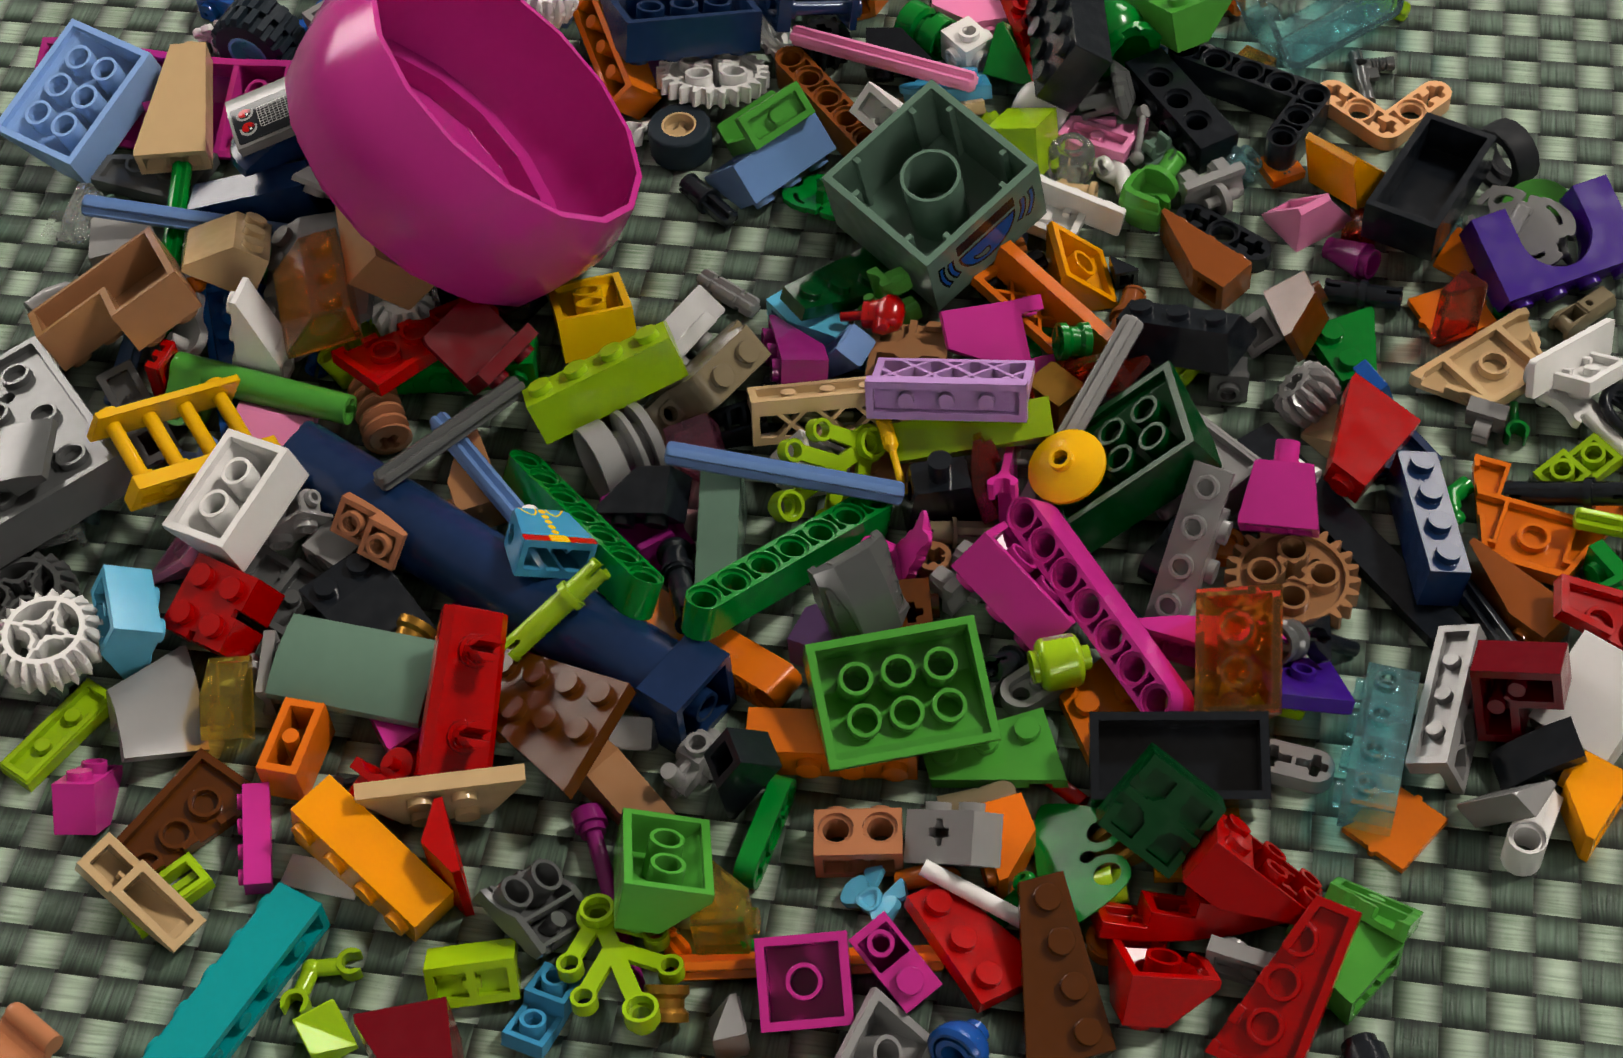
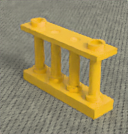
(169, 482)

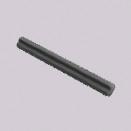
(448, 434)

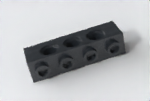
(1181, 109)

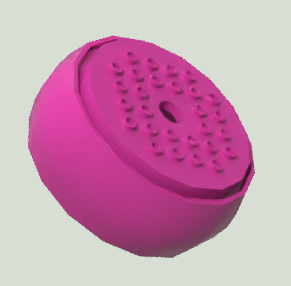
(464, 142)

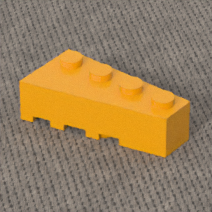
(370, 859)

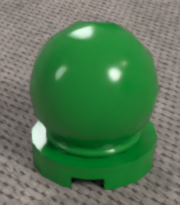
(1128, 33)

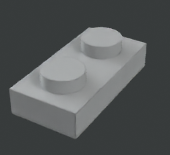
(1236, 960)

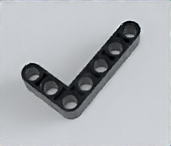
(1290, 100)

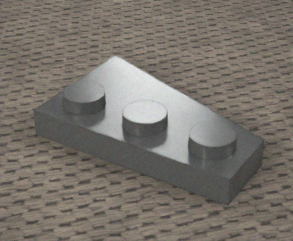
(122, 176)

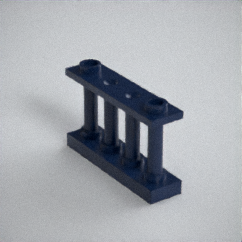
(781, 12)

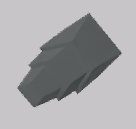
(1110, 95)

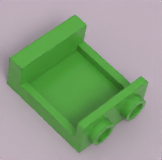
(764, 119)

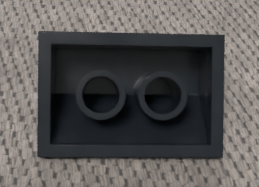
(1190, 336)

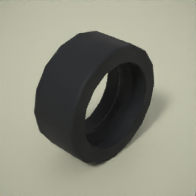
(1520, 151)

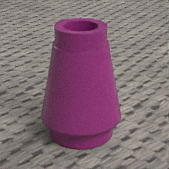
(1354, 257)

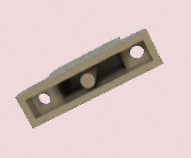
(711, 378)

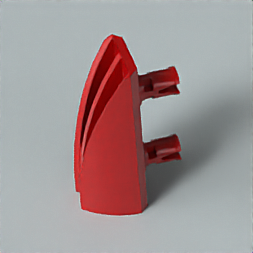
(463, 691)

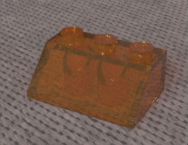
(314, 296)
(1239, 649)

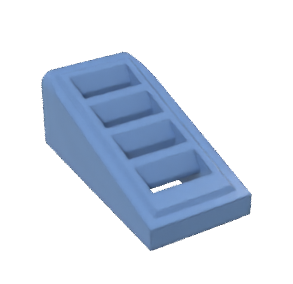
(848, 350)

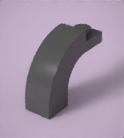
(125, 386)

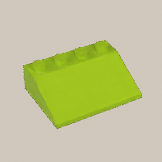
(605, 381)

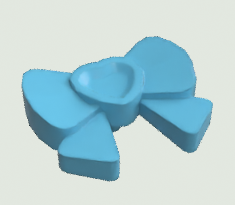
(864, 893)

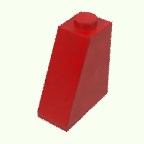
(1365, 437)

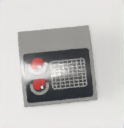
(260, 117)

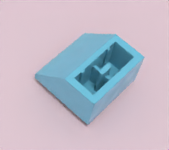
(130, 616)

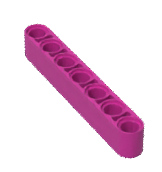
(1081, 598)

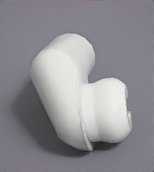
(1112, 172)

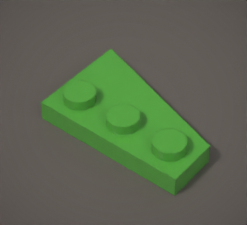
(1021, 757)

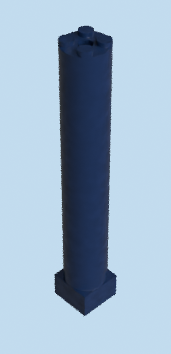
(675, 681)

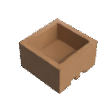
(909, 342)

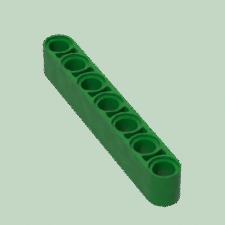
(778, 567)
(633, 580)

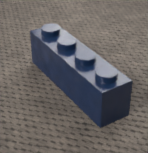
(1427, 528)

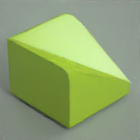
(325, 1031)

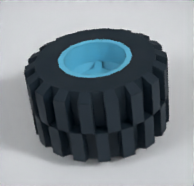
(257, 31)

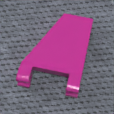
(992, 330)
(1005, 483)

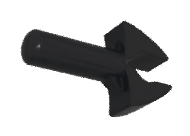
(1326, 641)

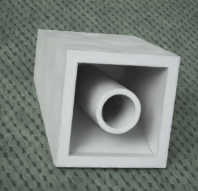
(1592, 698)

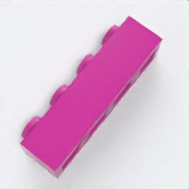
(257, 838)

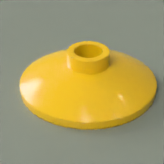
(1076, 476)

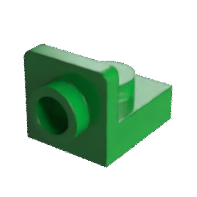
(1603, 565)

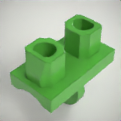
(896, 283)

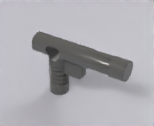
(1368, 71)

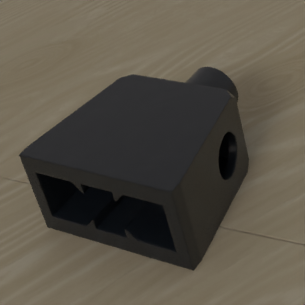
(940, 488)

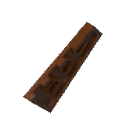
(186, 812)

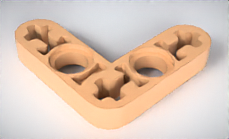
(1385, 128)

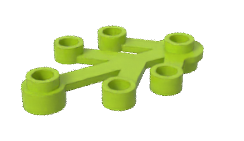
(856, 454)
(596, 921)

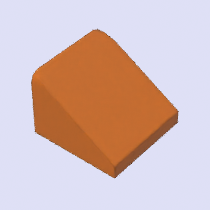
(1454, 257)

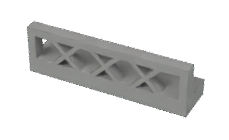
(1445, 718)

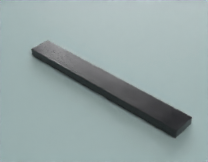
(1377, 560)

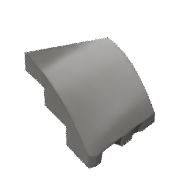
(158, 710)

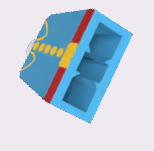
(547, 543)

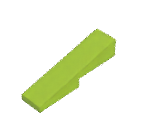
(922, 437)

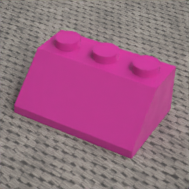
(1012, 587)

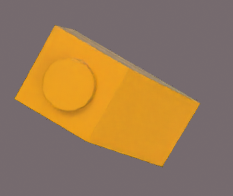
(1590, 801)

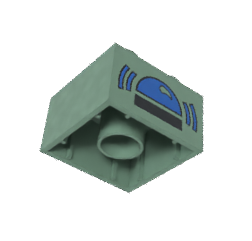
(935, 193)

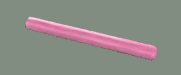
(884, 58)

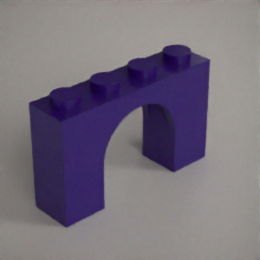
(1519, 279)

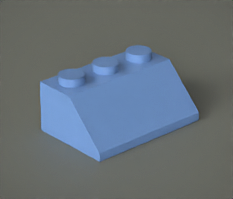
(756, 174)

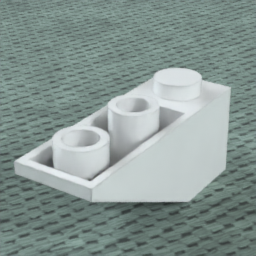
(256, 332)

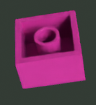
(804, 981)

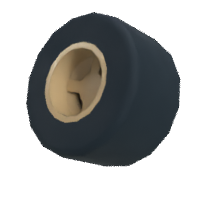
(680, 137)

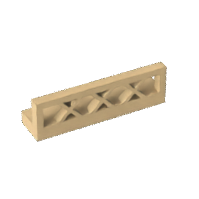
(804, 398)

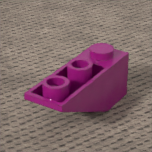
(794, 354)

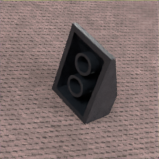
(360, 595)

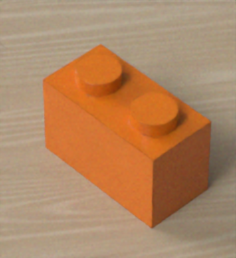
(296, 748)

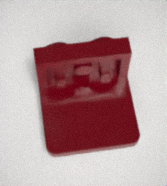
(478, 345)

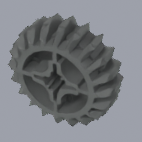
(34, 574)

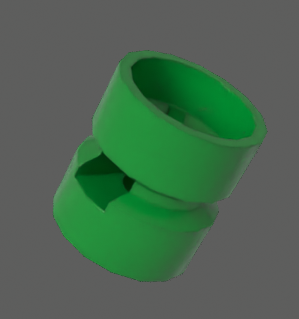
(924, 26)

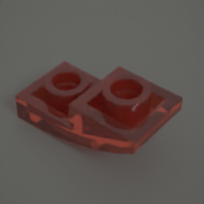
(983, 466)

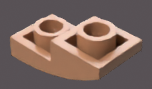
(369, 528)

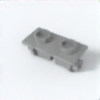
(299, 520)

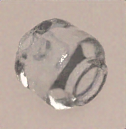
(1071, 158)

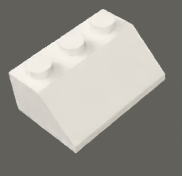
(236, 498)

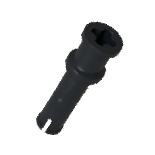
(678, 573)

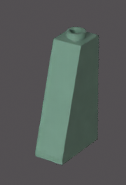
(720, 523)

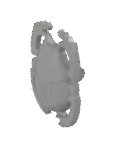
(1532, 221)

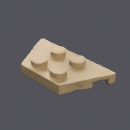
(1484, 364)
(464, 793)

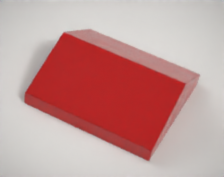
(444, 855)

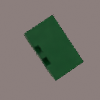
(1160, 810)

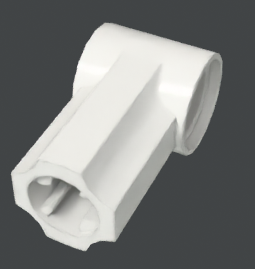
(1533, 834)

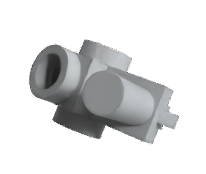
(690, 765)

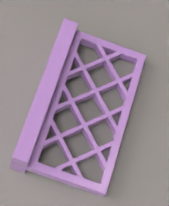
(953, 392)

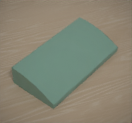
(353, 669)

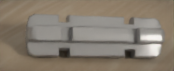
(729, 293)

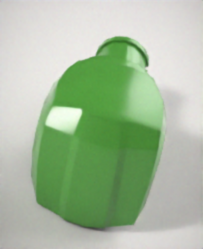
(1150, 191)

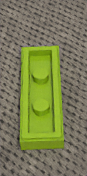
(57, 736)

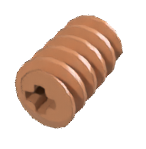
(380, 420)

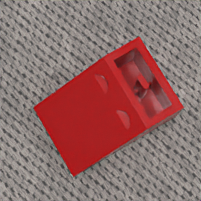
(1246, 875)

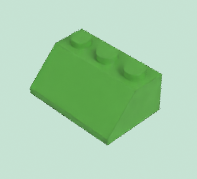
(660, 870)

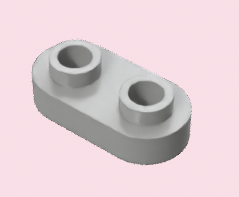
(1021, 685)

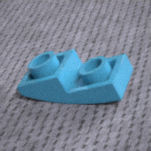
(541, 1015)

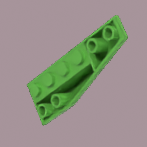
(1182, 22)

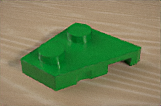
(1346, 343)

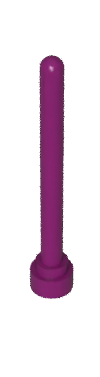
(591, 824)

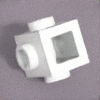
(965, 44)

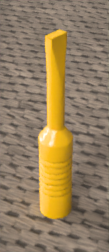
(890, 444)

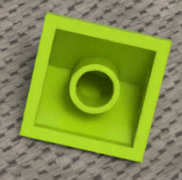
(1029, 131)

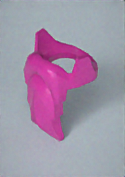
(912, 550)

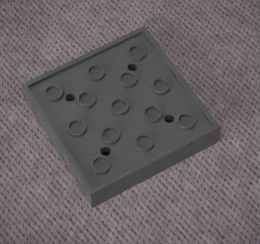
(81, 473)

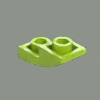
(1588, 459)

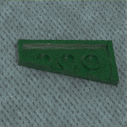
(833, 287)

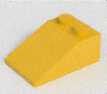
(591, 315)

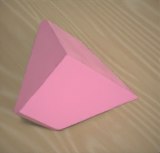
(1306, 220)

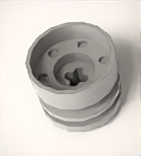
(614, 454)

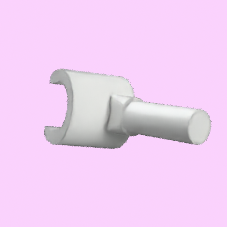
(638, 130)

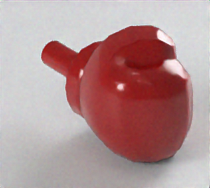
(880, 315)

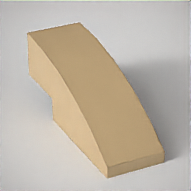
(139, 893)

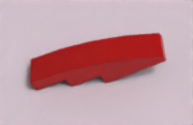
(1171, 918)

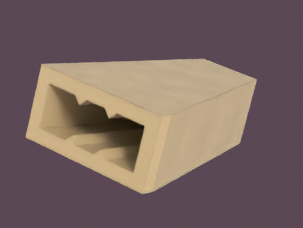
(179, 113)

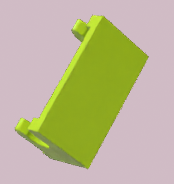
(473, 973)

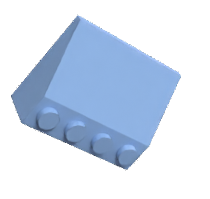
(80, 100)

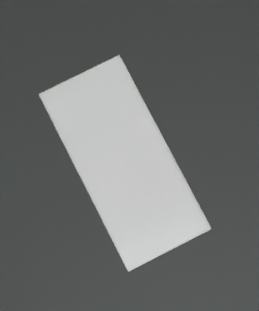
(311, 875)

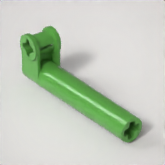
(262, 389)

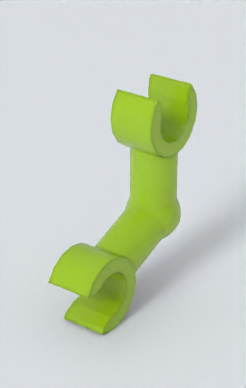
(315, 968)

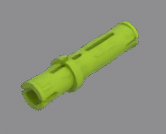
(569, 596)

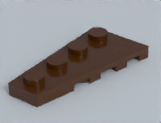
(1058, 983)

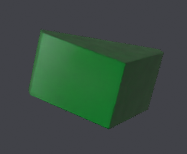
(1005, 58)

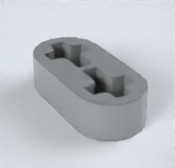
(1294, 764)

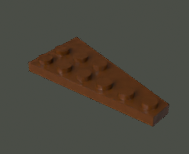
(559, 715)

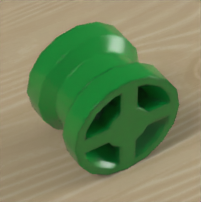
(1072, 340)

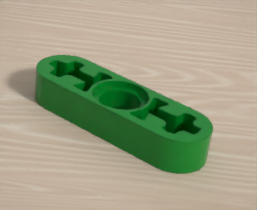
(765, 831)

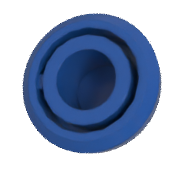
(959, 1040)

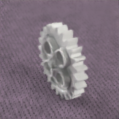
(733, 76)

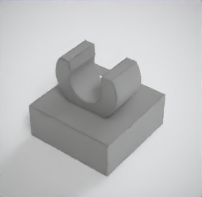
(1485, 418)

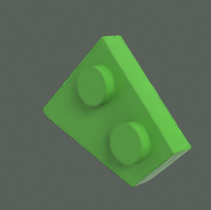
(1378, 910)

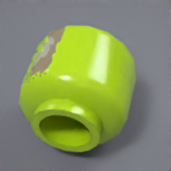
(1059, 662)

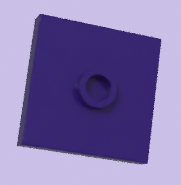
(1314, 688)

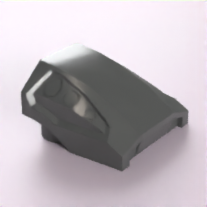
(859, 590)
(534, 907)

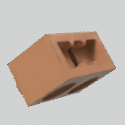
(858, 848)

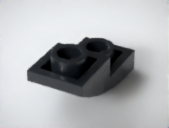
(1537, 754)

